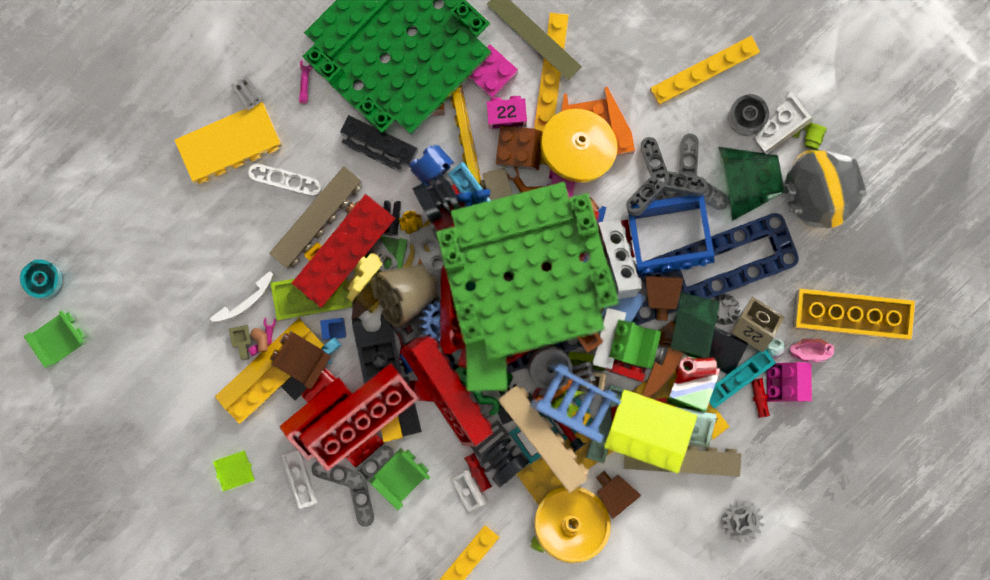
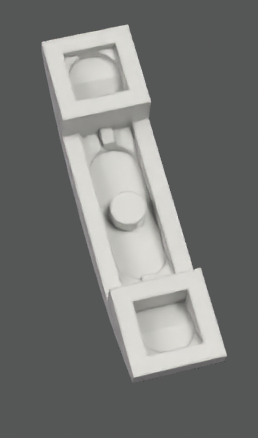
(263, 283)

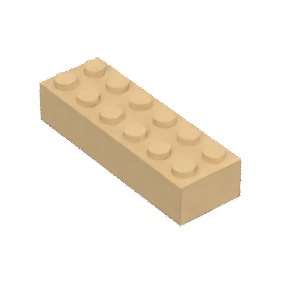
(543, 439)

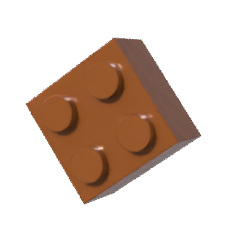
(519, 148)

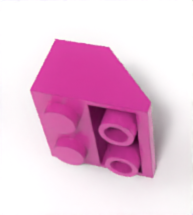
(789, 382)

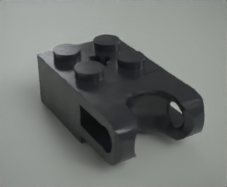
(374, 345)

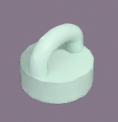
(776, 348)

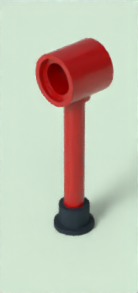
(576, 443)

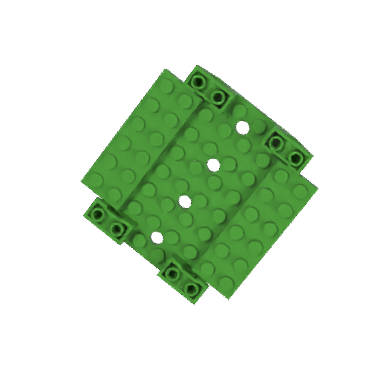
(517, 238)

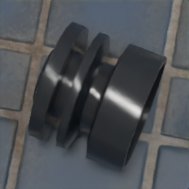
(436, 198)
(503, 462)

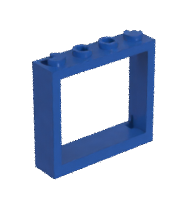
(682, 262)

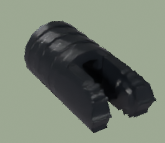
(393, 228)

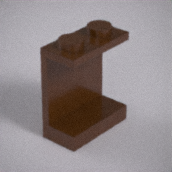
(300, 359)

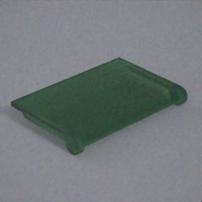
(695, 325)

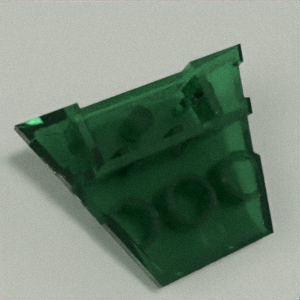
(750, 179)

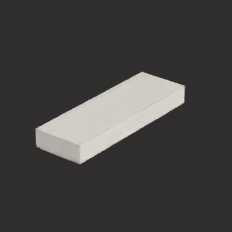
(603, 350)
(298, 479)

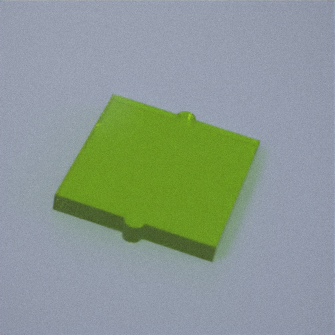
(234, 470)

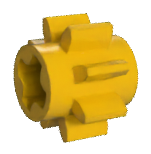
(410, 222)

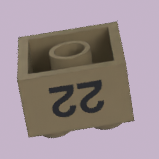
(757, 324)

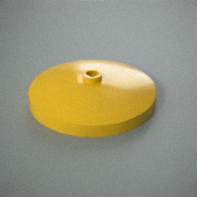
(578, 145)
(588, 520)

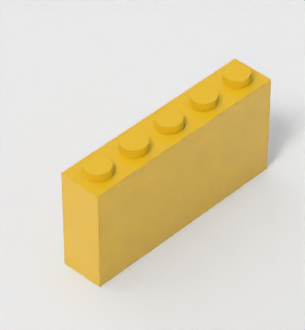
(228, 143)

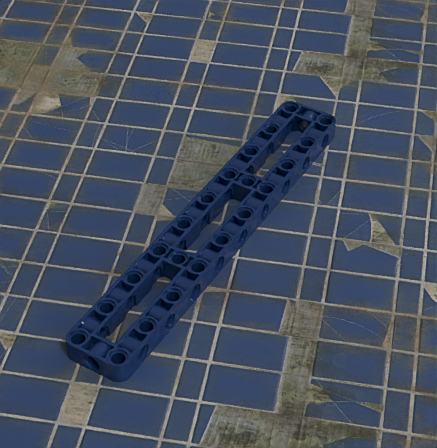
(722, 242)

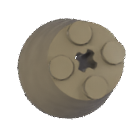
(404, 292)

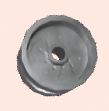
(541, 359)

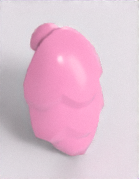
(812, 350)

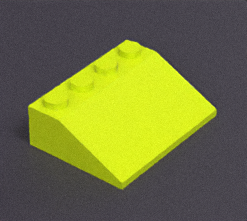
(650, 431)

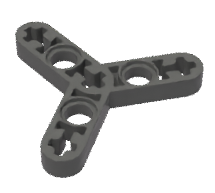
(692, 170)
(669, 178)
(361, 488)

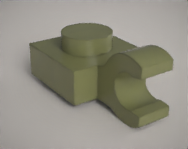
(240, 338)

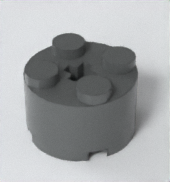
(758, 109)

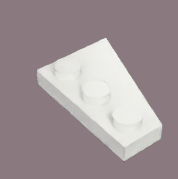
(785, 123)

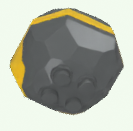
(823, 188)

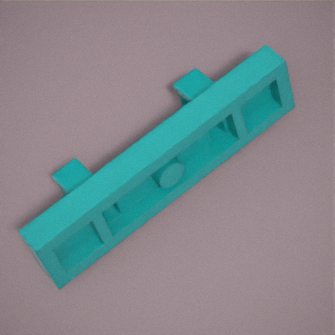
(740, 377)

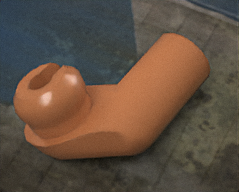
(261, 338)

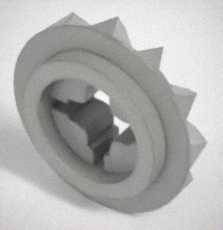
(734, 311)

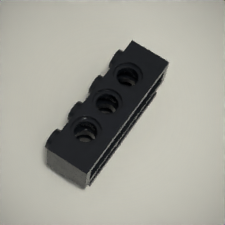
(380, 141)

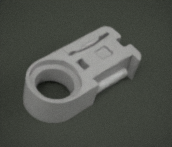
(381, 251)

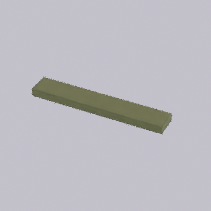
(535, 37)

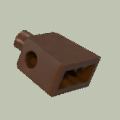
(662, 295)
(616, 493)

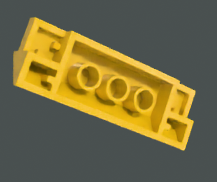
(260, 379)

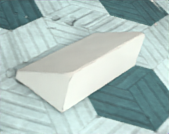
(469, 491)

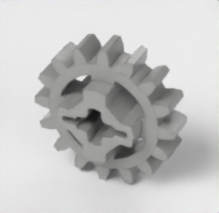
(747, 513)

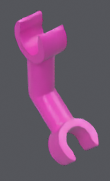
(303, 97)
(269, 331)

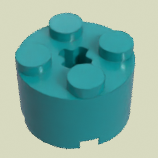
(38, 269)

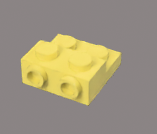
(364, 272)

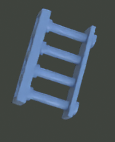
(576, 421)

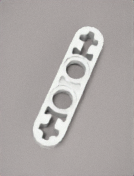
(284, 182)

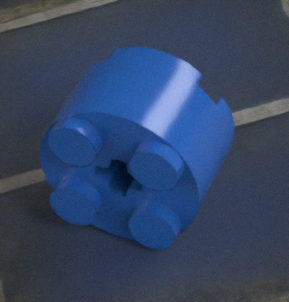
(431, 164)

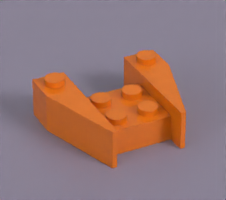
(610, 112)

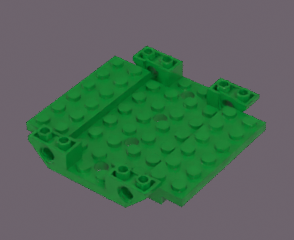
(420, 68)

